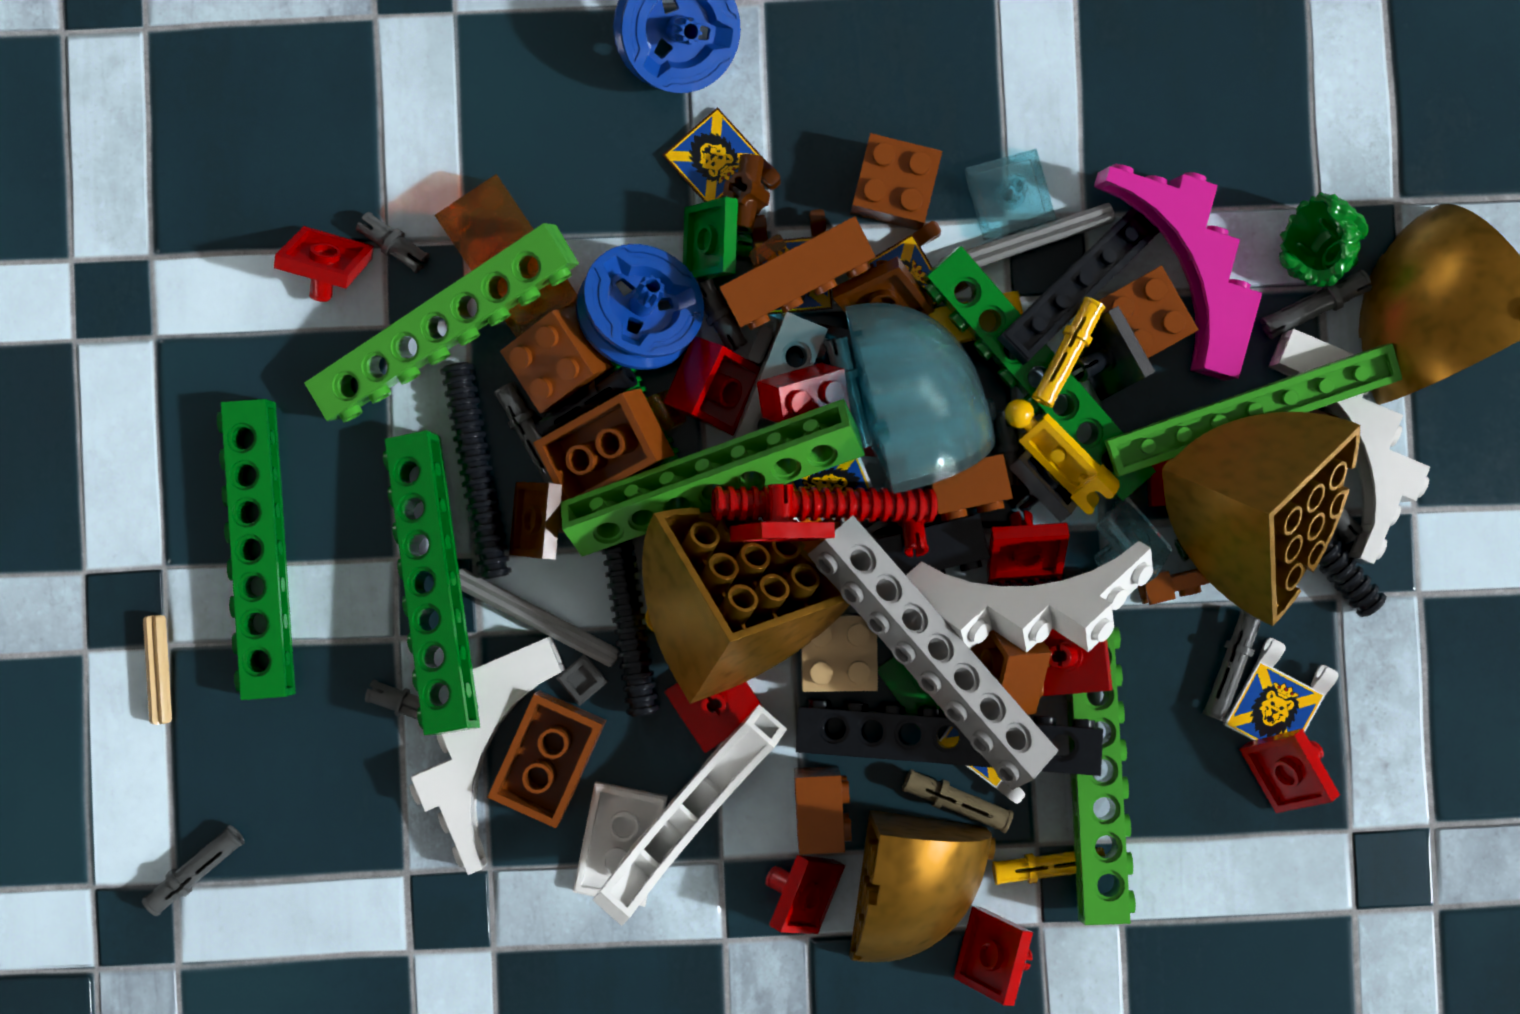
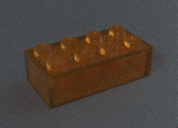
(486, 224)

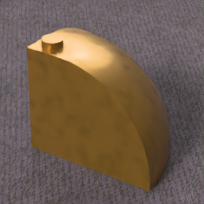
(1442, 298)
(1261, 503)
(728, 605)
(915, 883)

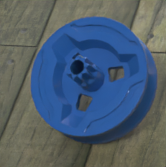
(690, 61)
(613, 320)

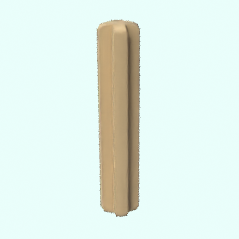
(157, 669)

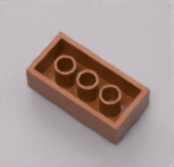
(797, 272)

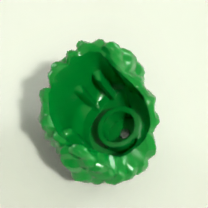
(1322, 240)

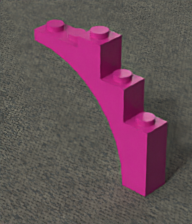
(1222, 306)

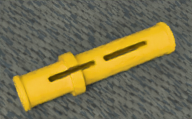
(1075, 339)
(1006, 870)

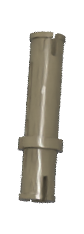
(994, 817)

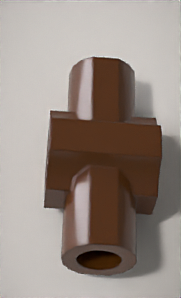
(749, 191)

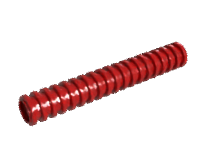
(828, 504)

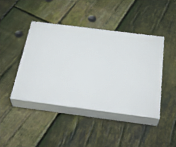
(613, 825)

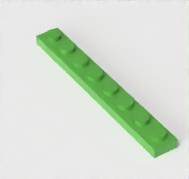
(1292, 394)

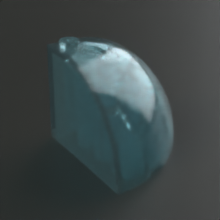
(918, 395)

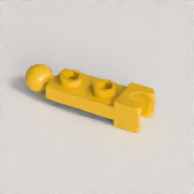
(1062, 456)

